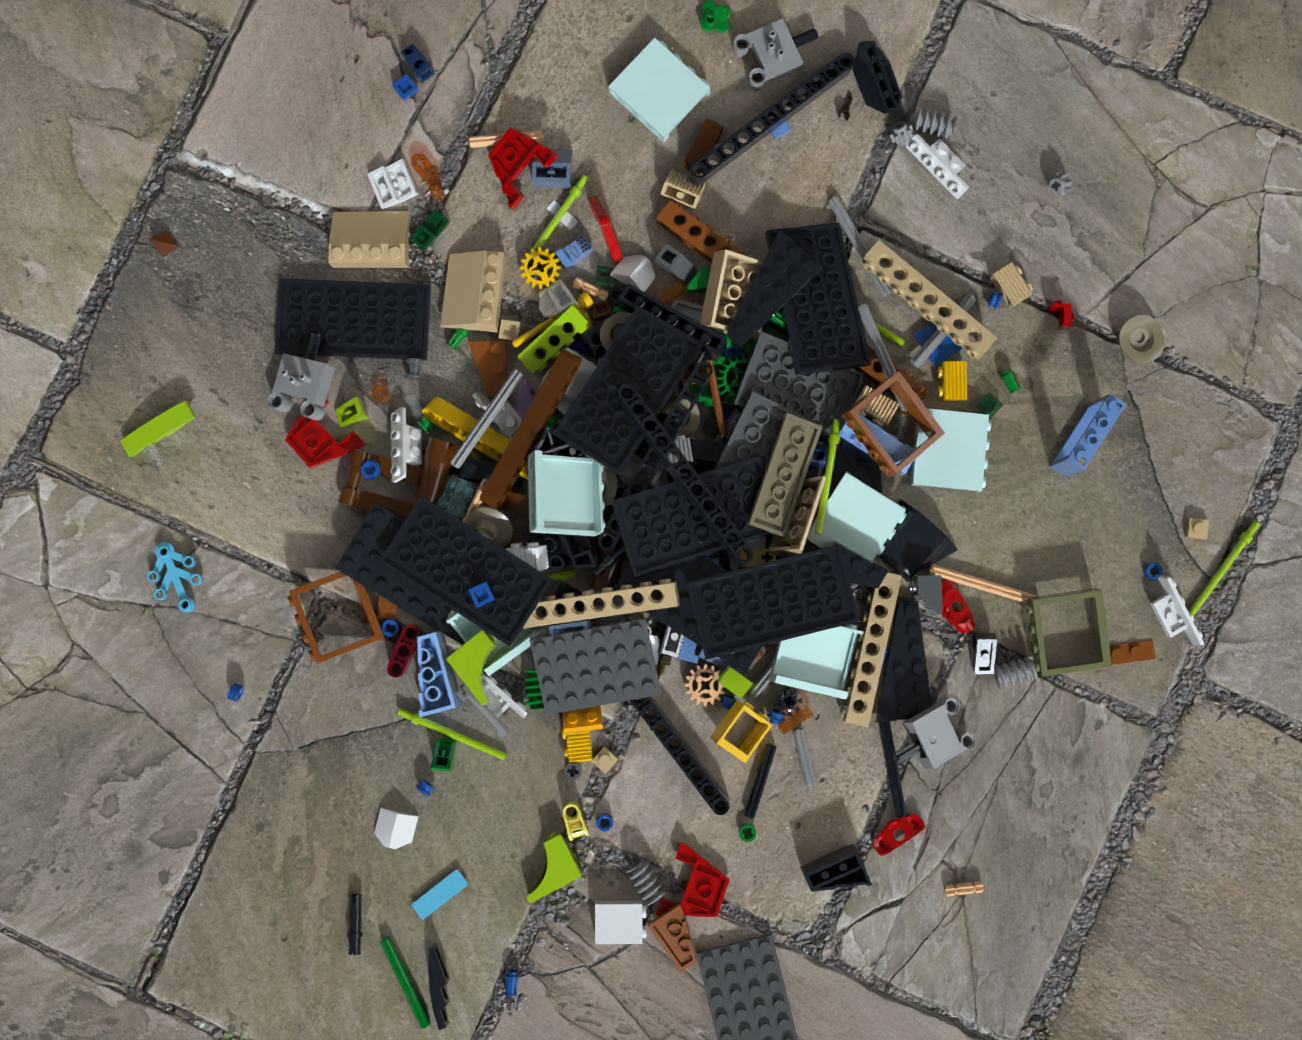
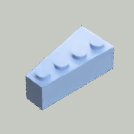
(890, 443)
(435, 676)

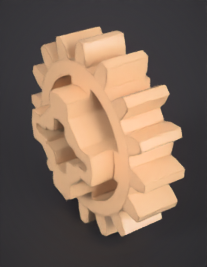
(695, 694)

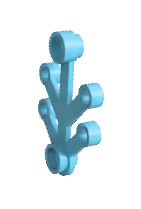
(173, 575)

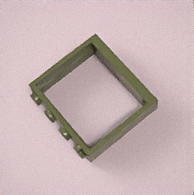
(1099, 627)

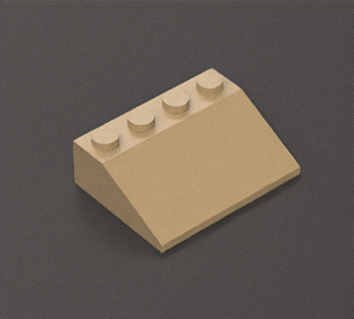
(369, 239)
(726, 289)
(474, 290)
(801, 520)

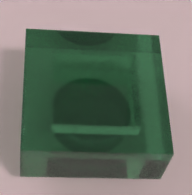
(603, 276)
(989, 405)

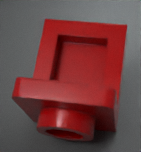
(1066, 317)

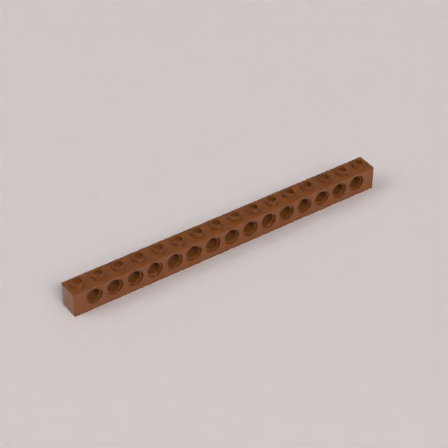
(697, 243)

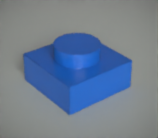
(405, 87)
(481, 594)

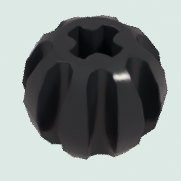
(792, 698)

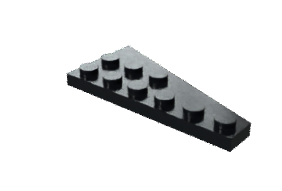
(857, 463)
(905, 675)

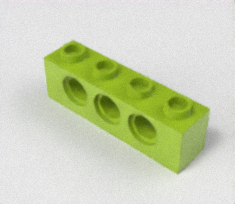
(529, 355)

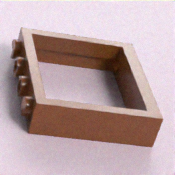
(914, 407)
(307, 634)

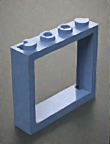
(1088, 435)

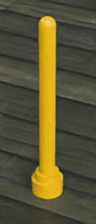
(583, 301)

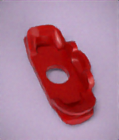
(961, 620)
(910, 825)

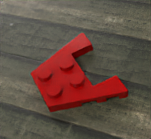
(512, 156)
(316, 445)
(704, 888)

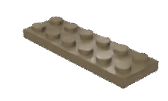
(784, 475)

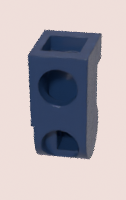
(417, 63)
(820, 453)

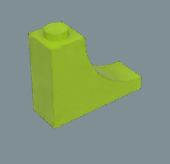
(470, 662)
(561, 867)

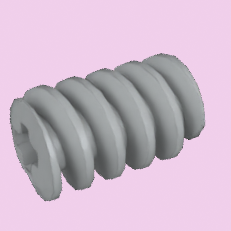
(935, 122)
(1014, 671)
(646, 882)

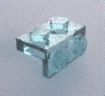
(457, 497)

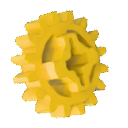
(550, 263)

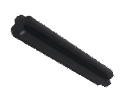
(760, 780)

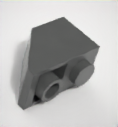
(675, 263)

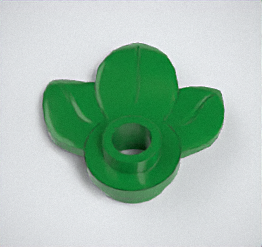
(716, 15)

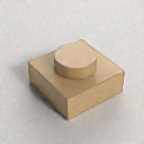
(509, 330)
(1197, 528)
(605, 760)

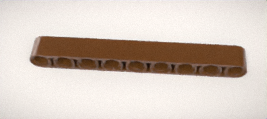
(530, 429)

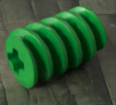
(535, 696)

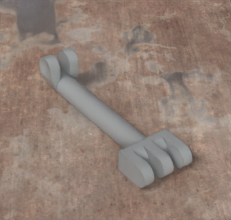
(502, 728)

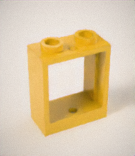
(752, 740)

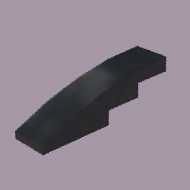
(437, 979)

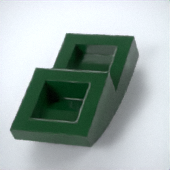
(429, 231)

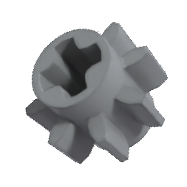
(901, 133)
(1060, 183)

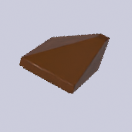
(163, 243)
(601, 311)

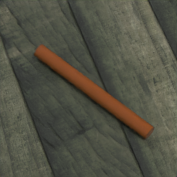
(716, 401)

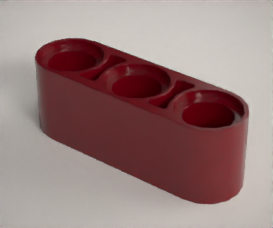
(397, 657)

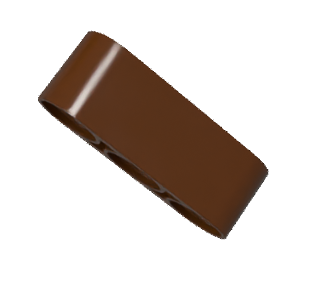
(704, 143)

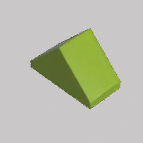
(351, 412)
(735, 682)

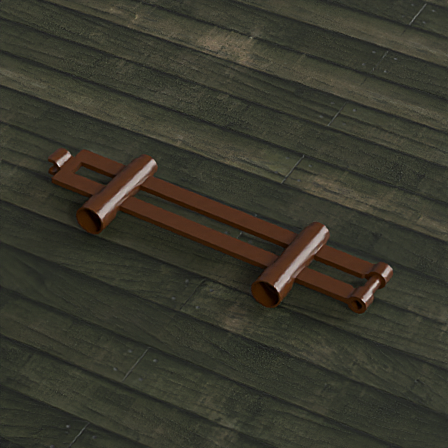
(432, 485)

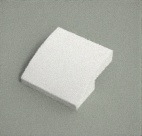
(393, 184)

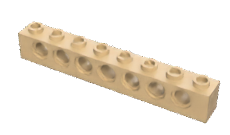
(927, 290)
(669, 599)
(862, 716)

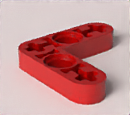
(606, 228)

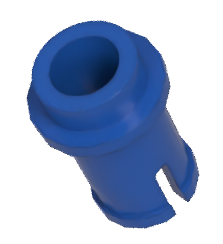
(511, 982)

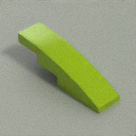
(158, 428)

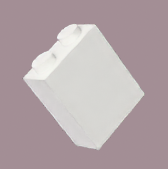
(619, 922)

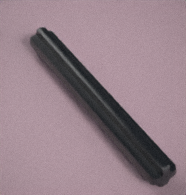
(893, 771)

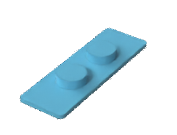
(439, 894)

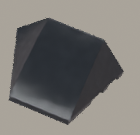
(915, 544)
(567, 550)

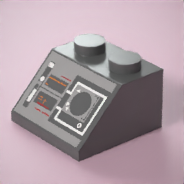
(927, 592)

